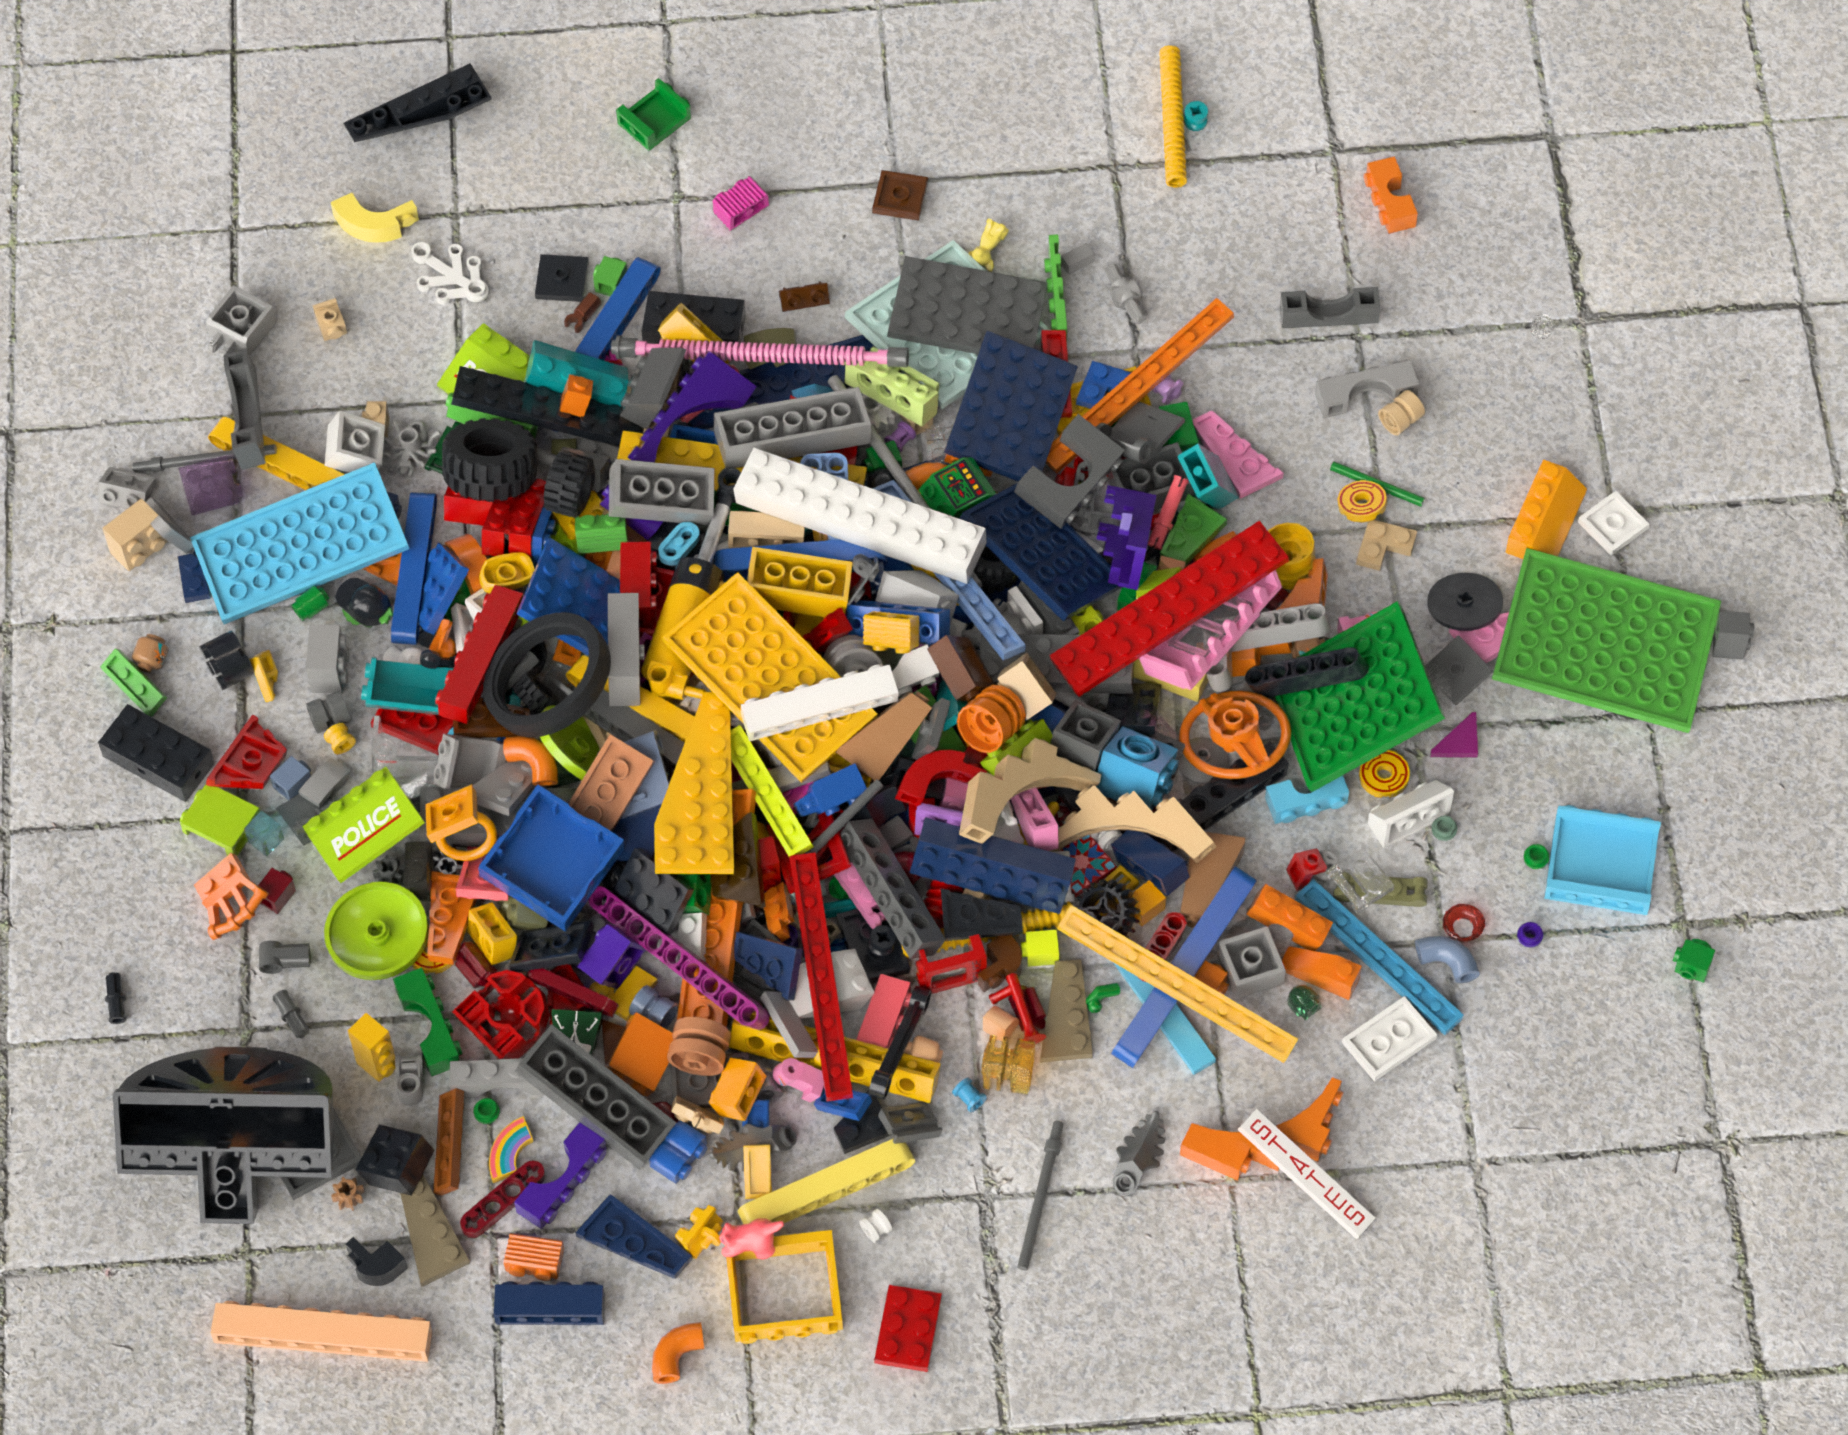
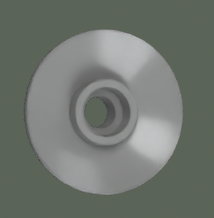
(1215, 756)

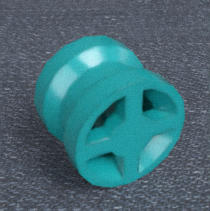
(1198, 121)

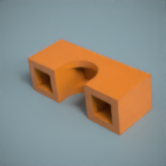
(1394, 211)
(1274, 907)

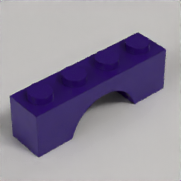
(541, 1201)

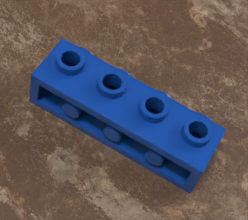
(933, 622)

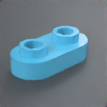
(677, 544)

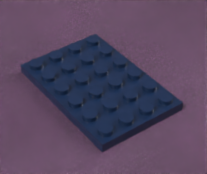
(1010, 407)
(1046, 558)

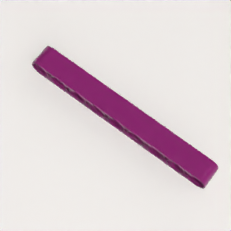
(686, 965)

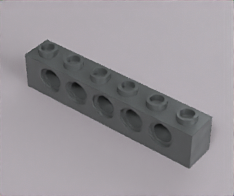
(891, 888)

